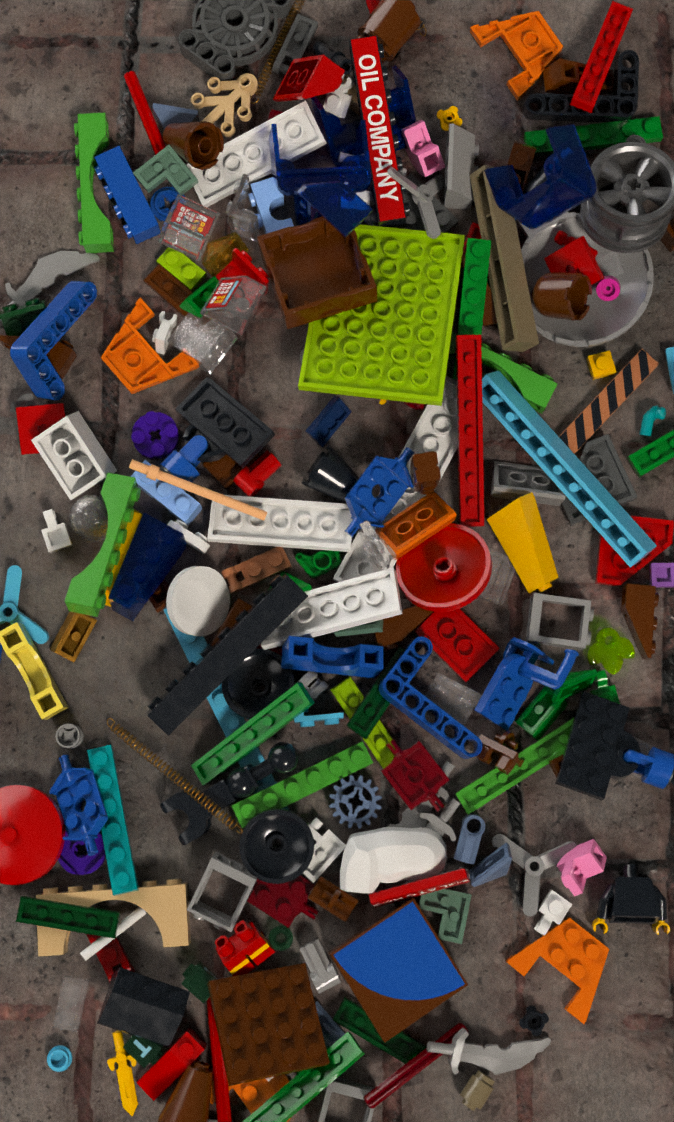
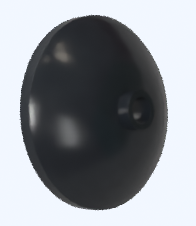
(258, 669)
(280, 862)

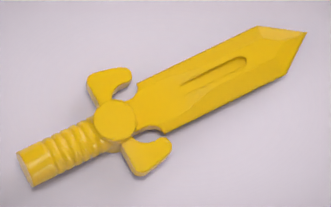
(124, 1074)

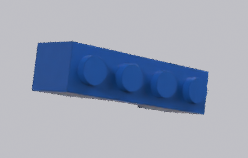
(307, 655)

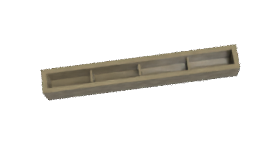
(505, 269)

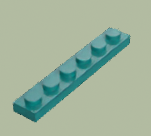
(115, 830)

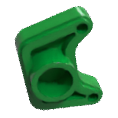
(319, 563)

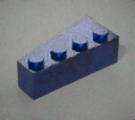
(146, 564)

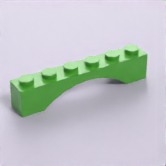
(93, 140)
(533, 387)
(88, 588)

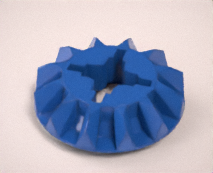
(157, 202)

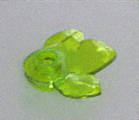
(610, 654)

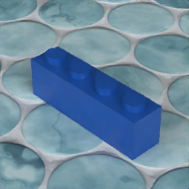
(127, 194)

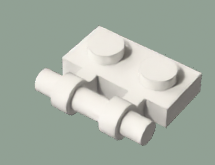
(325, 850)

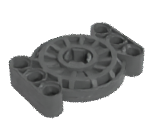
(231, 44)

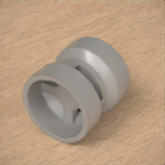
(315, 689)
(66, 738)

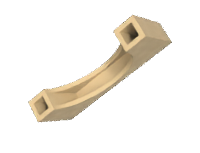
(163, 902)

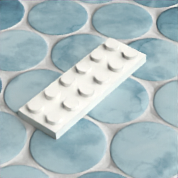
(250, 153)
(286, 524)
(341, 607)

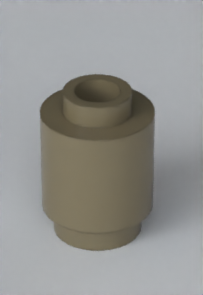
(477, 1090)

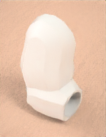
(390, 857)

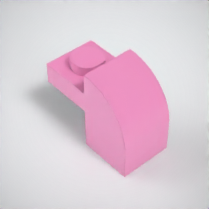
(421, 151)
(581, 863)

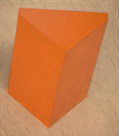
(415, 524)

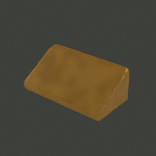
(73, 635)

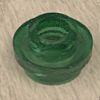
(281, 946)

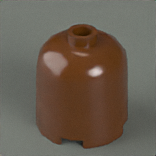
(562, 295)

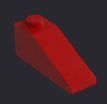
(172, 1063)

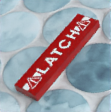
(419, 887)

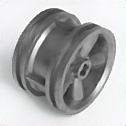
(638, 175)

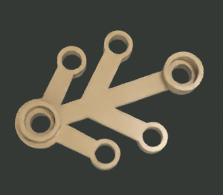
(226, 104)

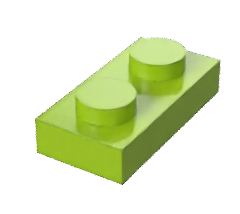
(182, 268)

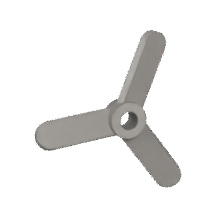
(423, 198)
(532, 878)

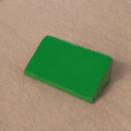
(196, 301)
(540, 714)

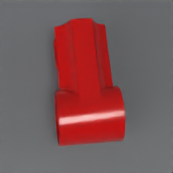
(252, 478)

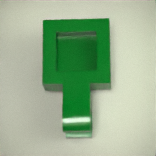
(603, 690)

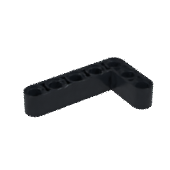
(612, 103)

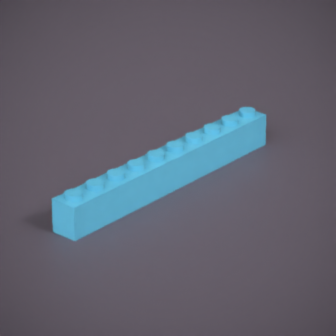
(565, 469)

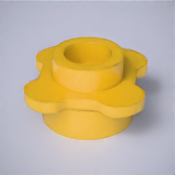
(451, 112)

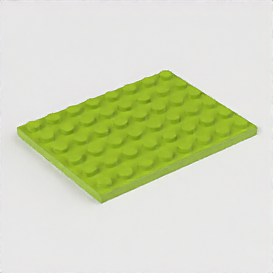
(402, 340)

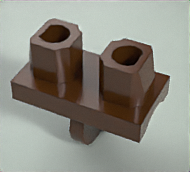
(508, 757)
(333, 899)

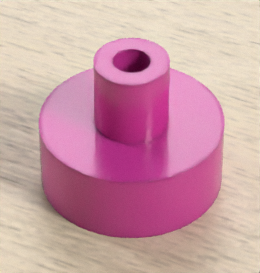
(608, 288)

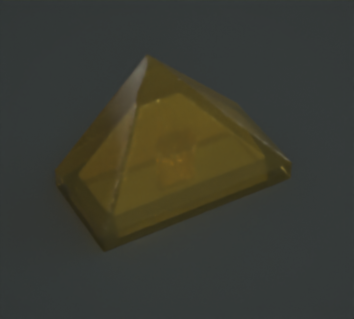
(219, 252)

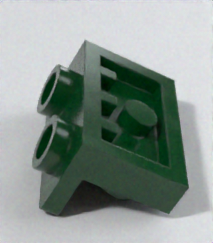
(19, 318)

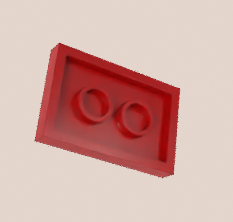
(458, 641)

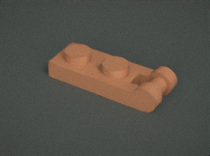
(257, 569)

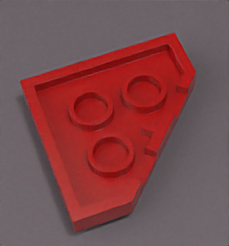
(613, 569)

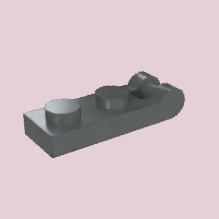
(296, 42)

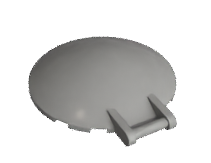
(605, 318)

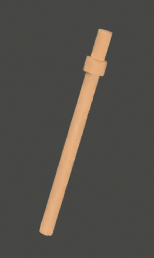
(153, 472)

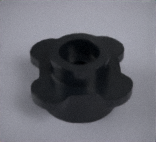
(541, 1019)

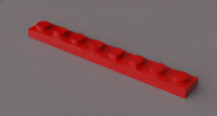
(470, 430)

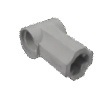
(322, 970)

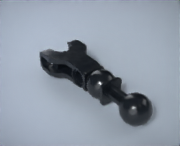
(239, 784)

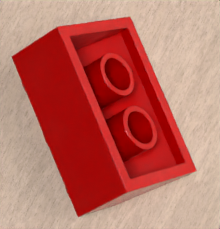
(309, 78)

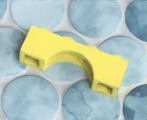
(35, 673)

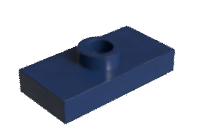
(328, 421)

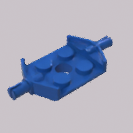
(393, 481)
(71, 790)

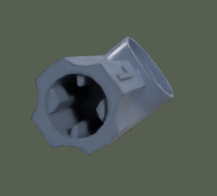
(469, 841)

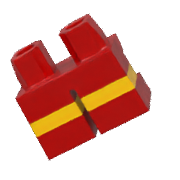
(242, 947)

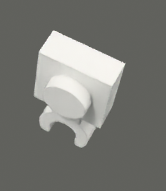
(339, 100)

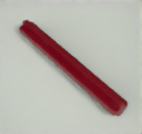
(408, 1071)

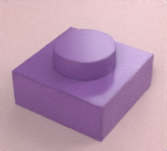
(661, 575)

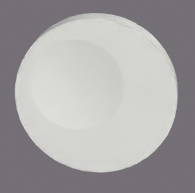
(198, 601)

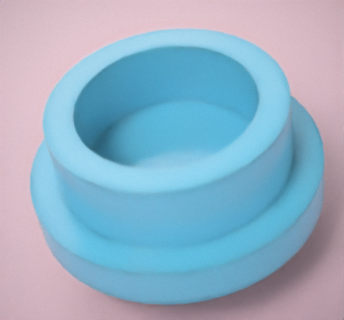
(59, 1058)

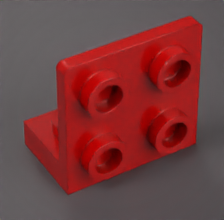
(242, 266)

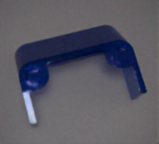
(343, 137)
(353, 168)
(567, 183)
(334, 202)

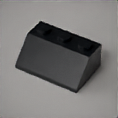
(143, 1007)

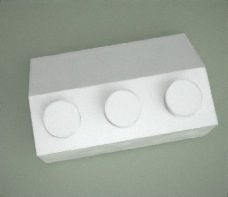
(74, 455)

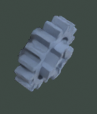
(367, 804)

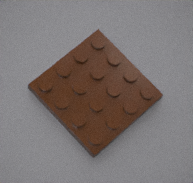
(267, 1024)

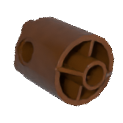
(393, 24)

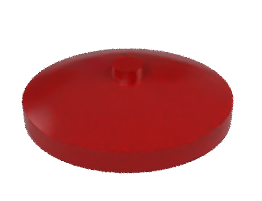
(445, 569)
(29, 834)

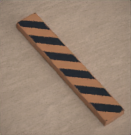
(608, 401)

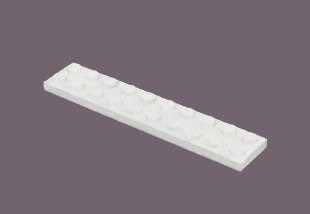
(434, 432)

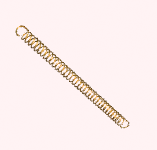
(274, 52)
(173, 774)

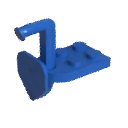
(515, 678)

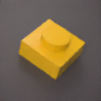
(601, 365)

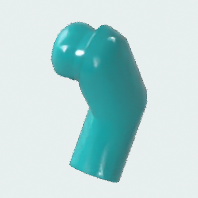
(649, 417)

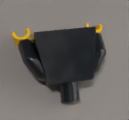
(632, 901)

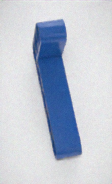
(44, 332)
(423, 704)

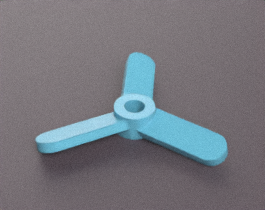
(10, 600)

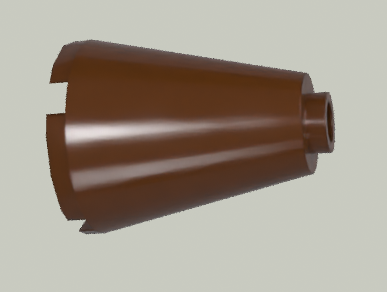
(195, 142)
(191, 1096)

